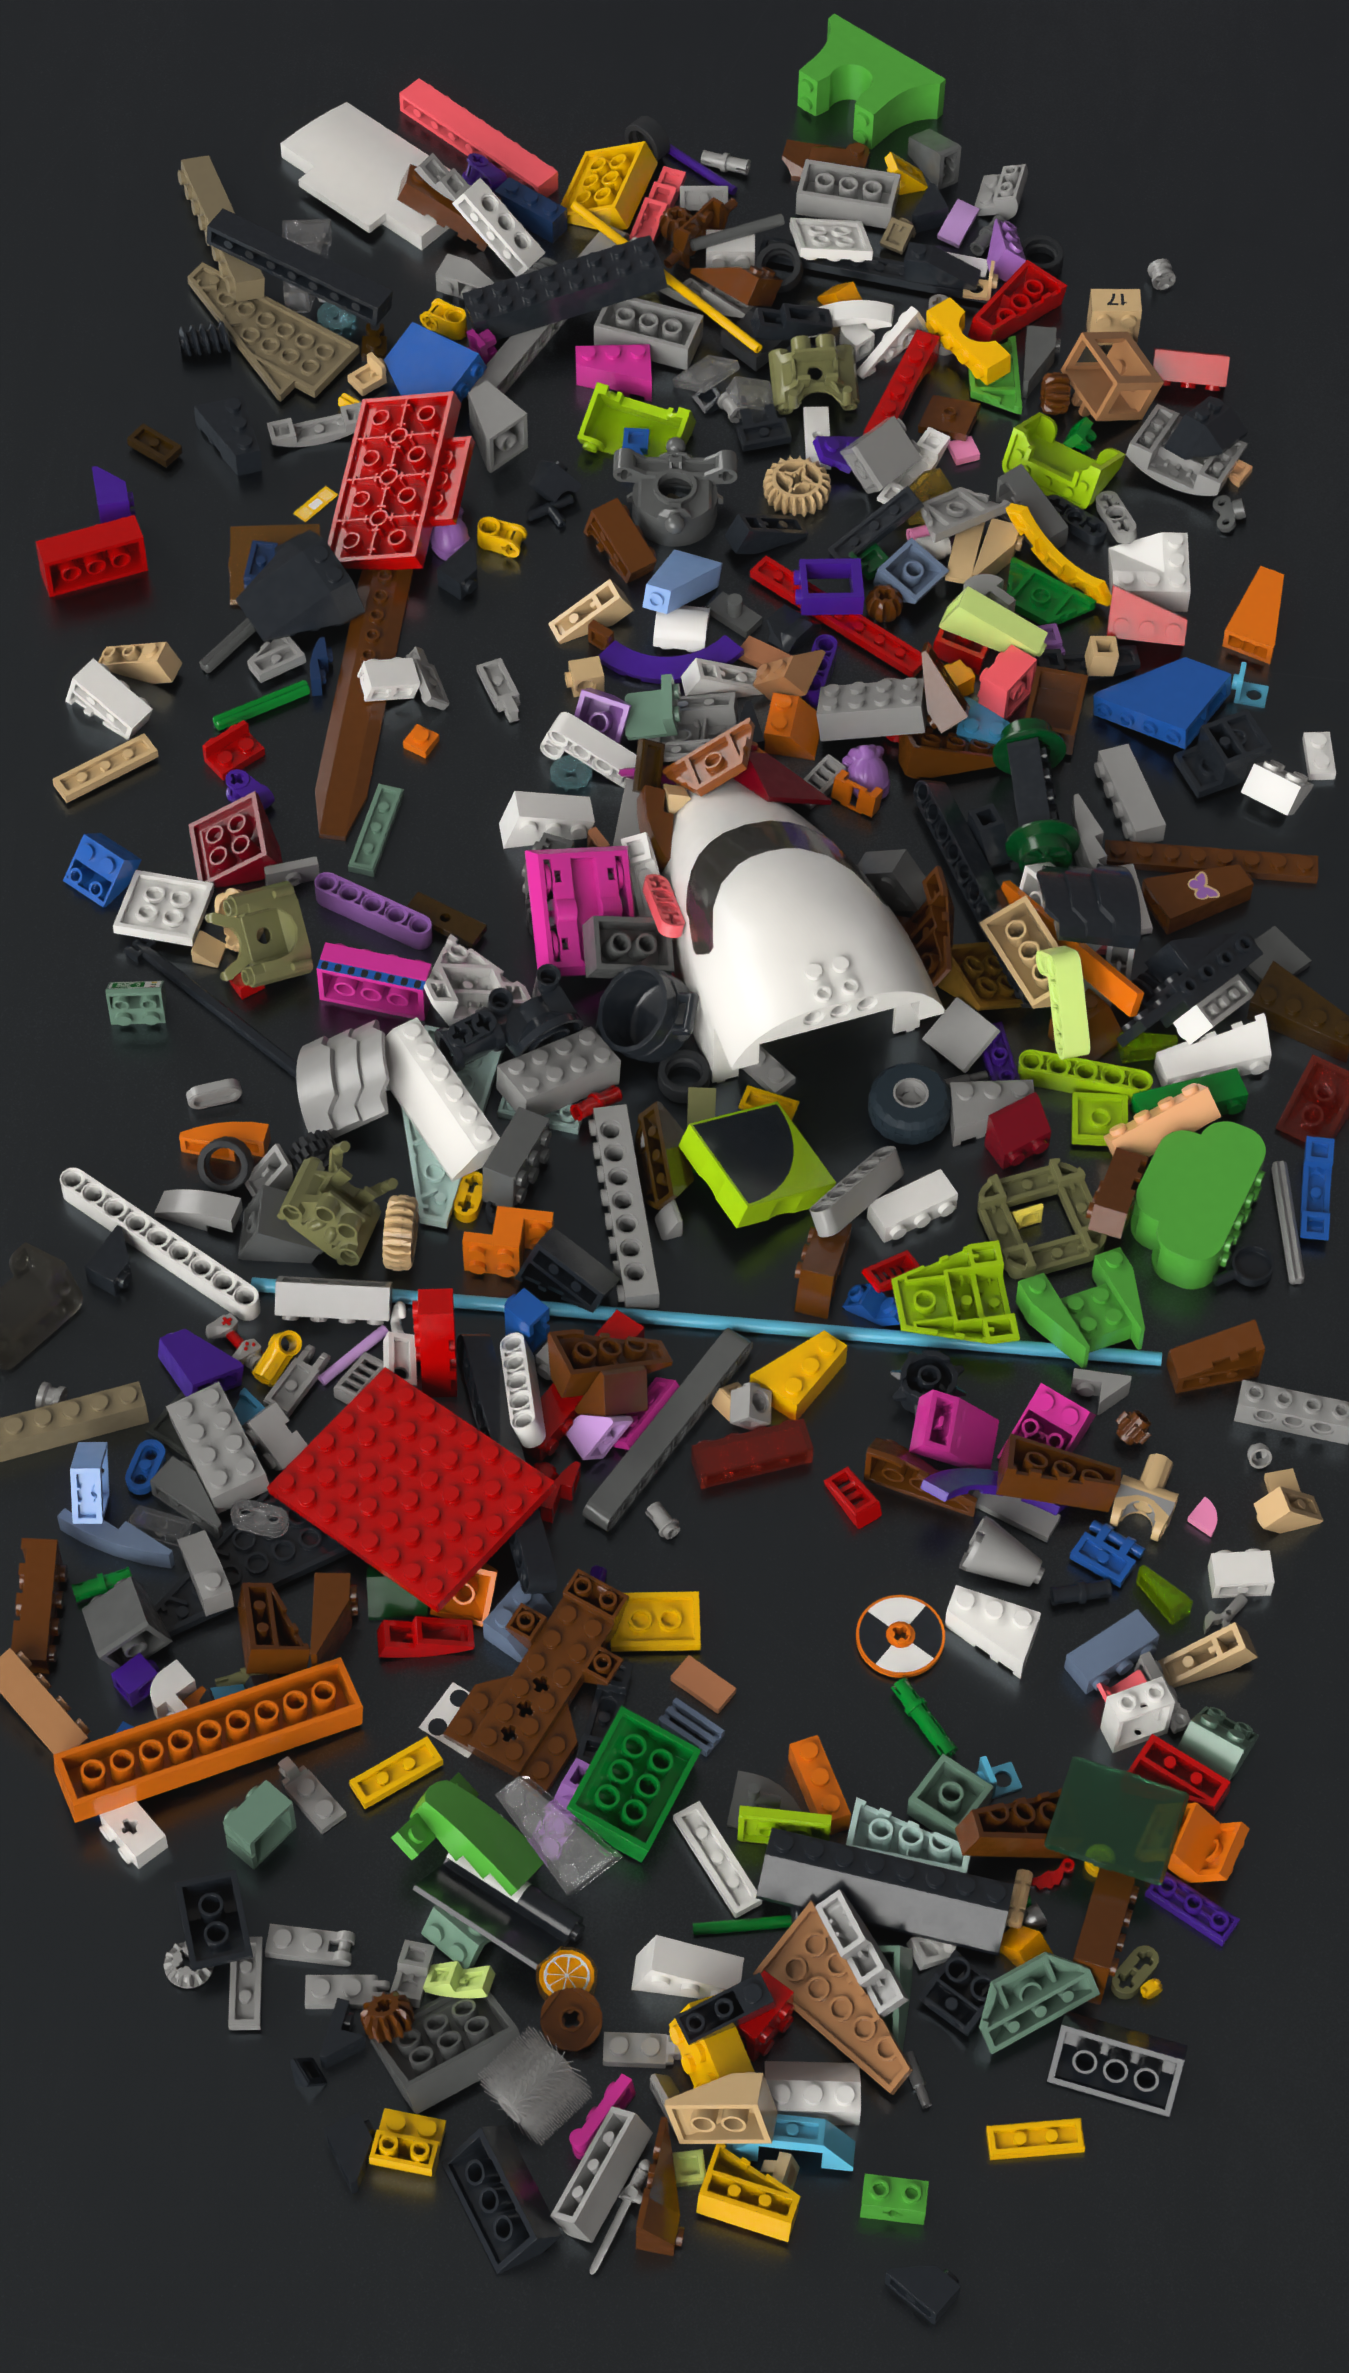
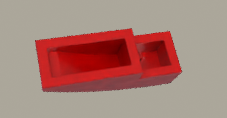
(424, 1637)

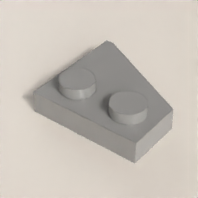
(275, 658)

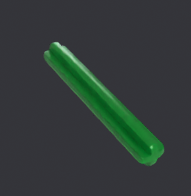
(261, 705)

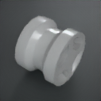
(1161, 274)
(50, 1395)

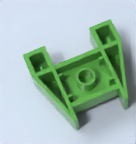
(1090, 1317)

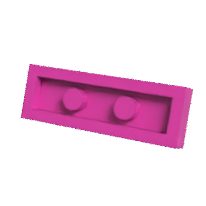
(658, 1395)

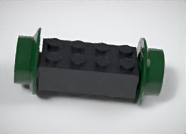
(1029, 753)

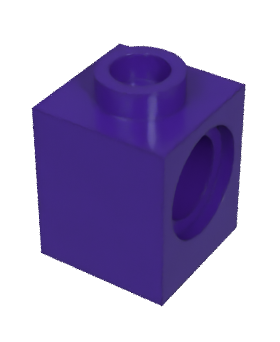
(135, 1679)

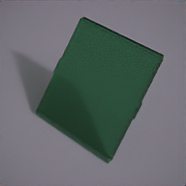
(1117, 1820)

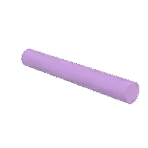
(352, 1355)

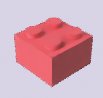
(1007, 682)

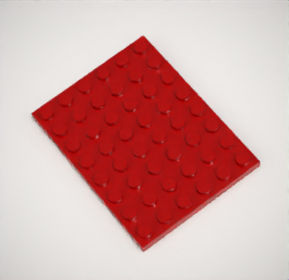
(411, 1489)

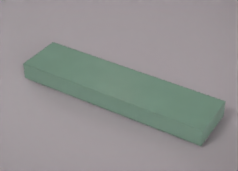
(376, 830)

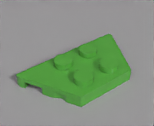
(1006, 390)

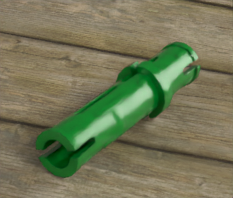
(917, 1709)

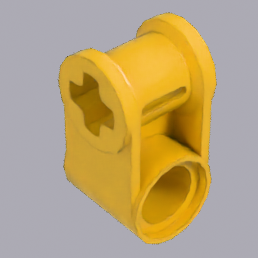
(446, 319)
(499, 536)

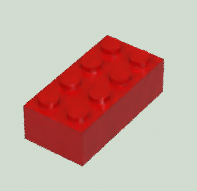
(92, 555)

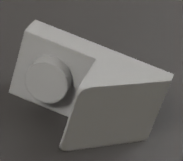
(1108, 1386)

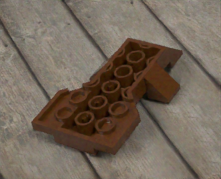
(562, 1656)

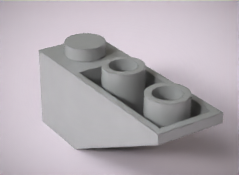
(459, 276)

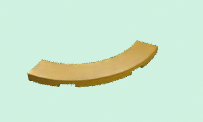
(1053, 559)

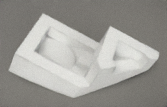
(929, 1952)

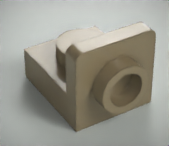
(898, 235)

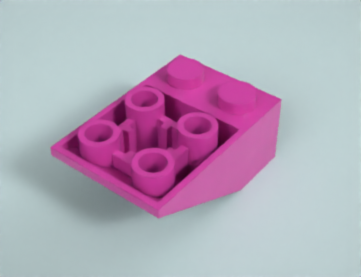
(1053, 1420)
(953, 1431)

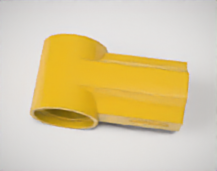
(276, 1358)

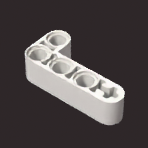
(588, 746)

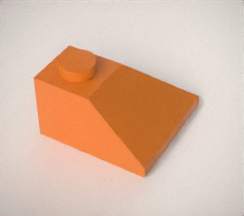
(473, 1599)

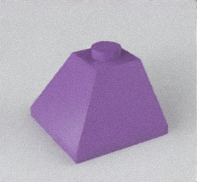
(603, 712)

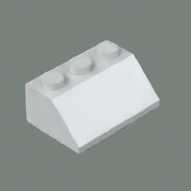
(816, 2090)

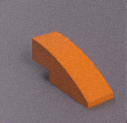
(253, 1134)

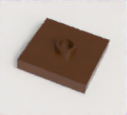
(950, 417)

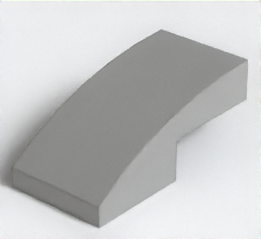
(438, 177)
(413, 1970)

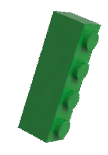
(1224, 1087)

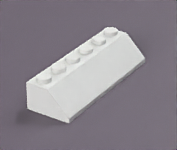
(437, 1101)

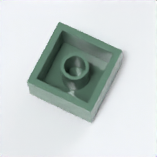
(948, 1797)

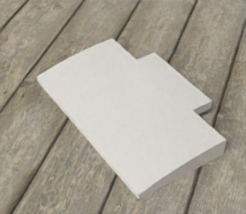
(359, 172)

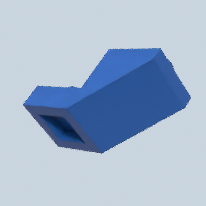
(872, 1306)

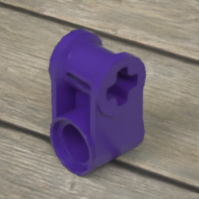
(481, 168)
(242, 784)

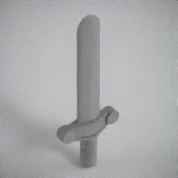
(629, 2194)

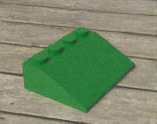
(632, 1783)

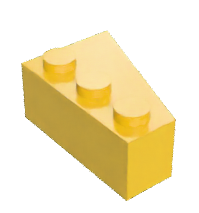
(802, 1373)

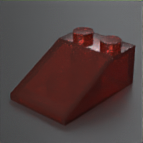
(1318, 1102)

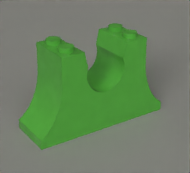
(883, 81)

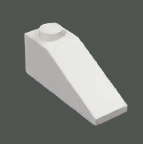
(716, 677)

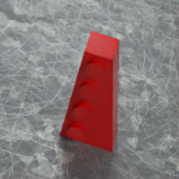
(1017, 303)
(436, 1341)

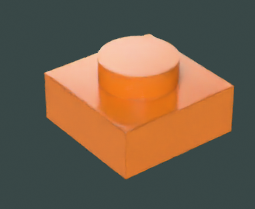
(421, 741)

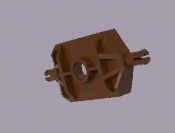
(710, 217)

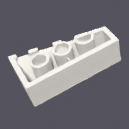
(1241, 1048)

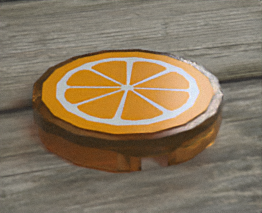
(566, 1970)

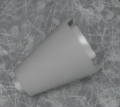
(1001, 1556)

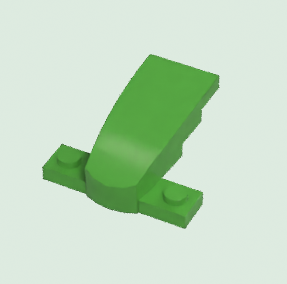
(469, 1830)

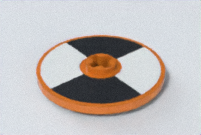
(893, 1616)

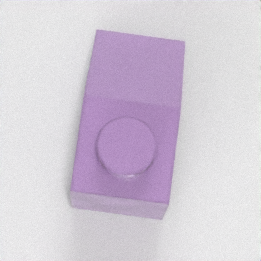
(596, 1435)

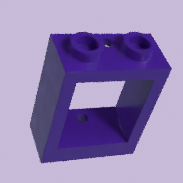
(830, 603)

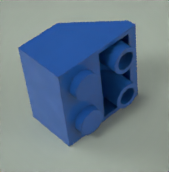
(101, 868)

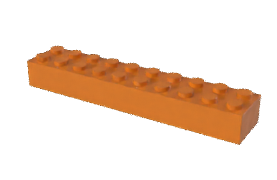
(207, 1739)

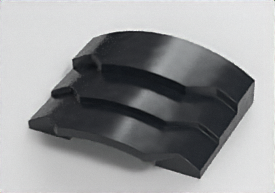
(1092, 904)

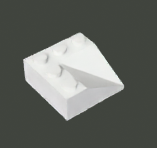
(1154, 569)

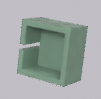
(259, 1823)

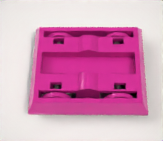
(583, 886)

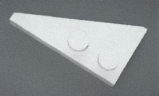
(894, 341)

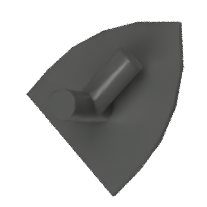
(758, 1792)

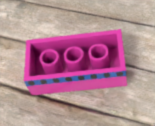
(373, 981)

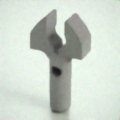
(1226, 1616)

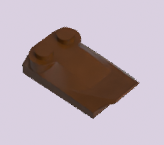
(797, 152)

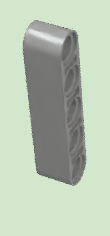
(856, 1191)

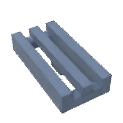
(689, 1712)

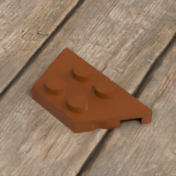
(714, 761)

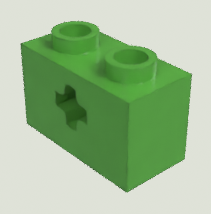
(894, 2199)

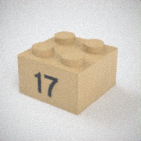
(1115, 311)

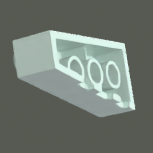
(888, 1835)

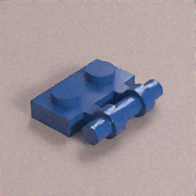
(1104, 1559)

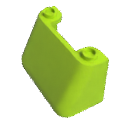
(612, 412)
(1056, 466)

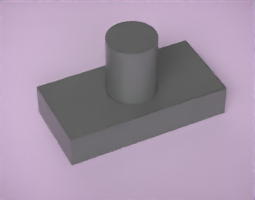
(735, 615)

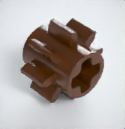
(1133, 1427)

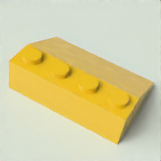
(611, 184)

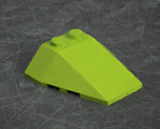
(958, 1297)

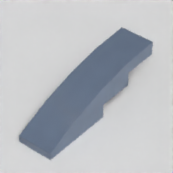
(124, 1542)

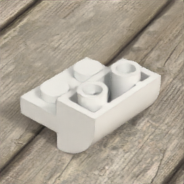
(682, 629)

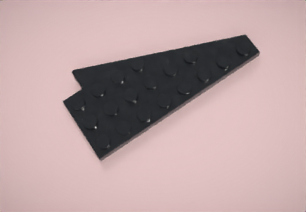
(253, 1559)

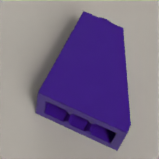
(197, 1363)

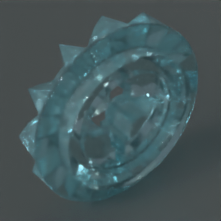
(328, 311)
(570, 764)

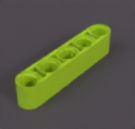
(1074, 1069)

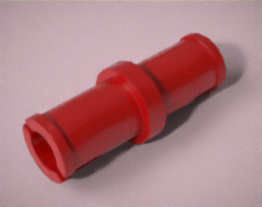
(595, 1100)

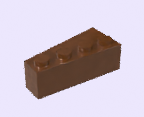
(39, 1602)
(1103, 1926)

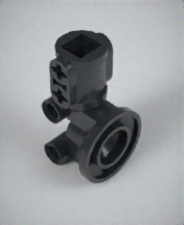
(500, 1024)

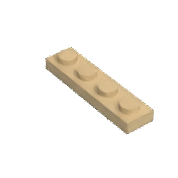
(105, 768)

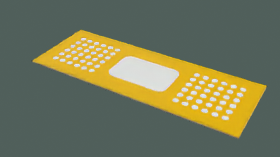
(315, 504)

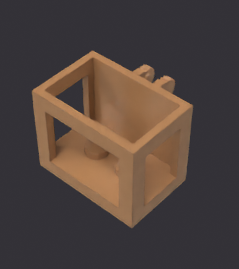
(1116, 385)

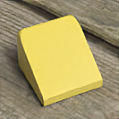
(1028, 1215)

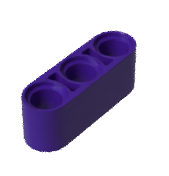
(824, 673)

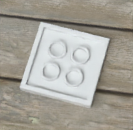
(831, 239)
(163, 908)

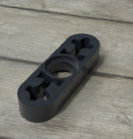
(1080, 529)

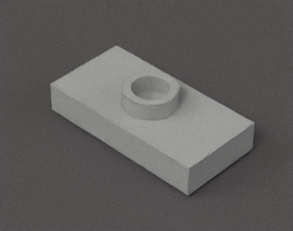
(293, 871)

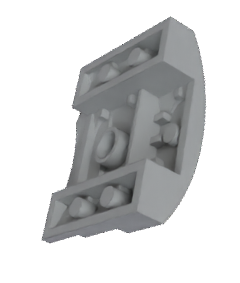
(1194, 476)
(701, 721)
(343, 1080)

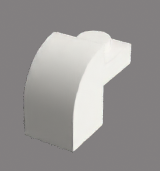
(860, 339)
(170, 1688)

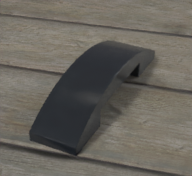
(1075, 663)
(603, 1711)

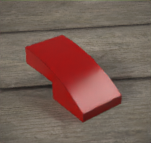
(566, 1488)

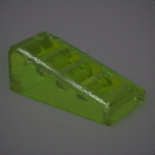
(1145, 1047)
(1165, 1596)

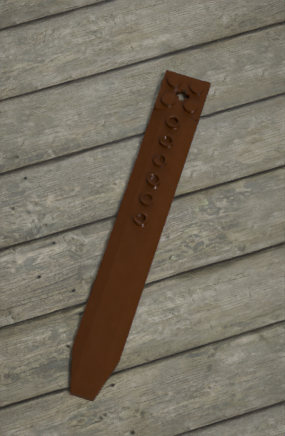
(353, 723)

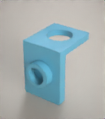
(1243, 687)
(988, 1774)

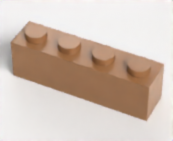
(37, 1707)

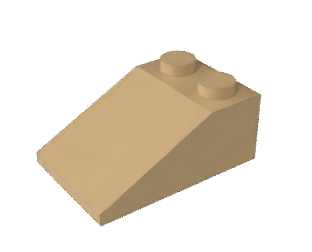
(725, 2111)

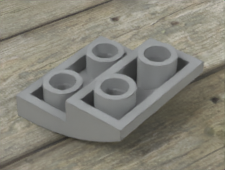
(961, 1035)

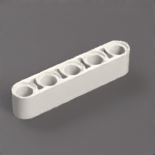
(522, 1390)

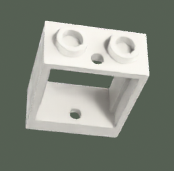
(1124, 1714)

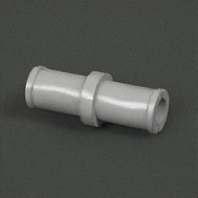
(725, 162)

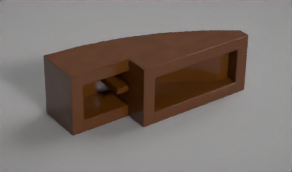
(656, 823)

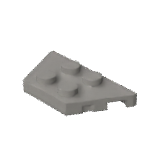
(958, 511)

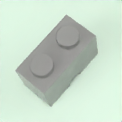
(273, 1437)

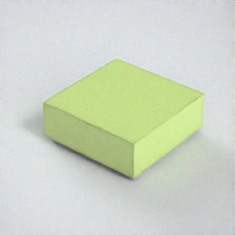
(689, 2167)

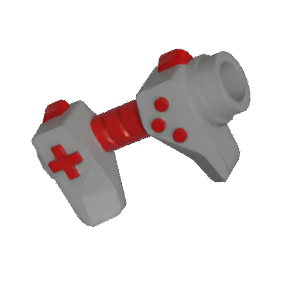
(247, 1351)

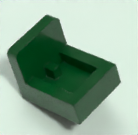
(870, 561)

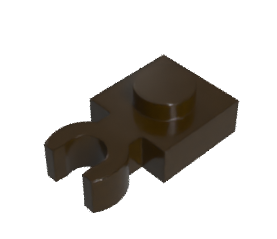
(374, 342)

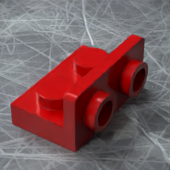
(232, 750)

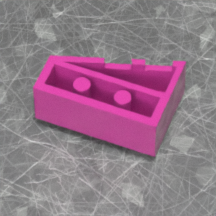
(619, 366)

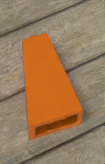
(1255, 621)

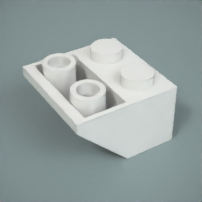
(1277, 787)

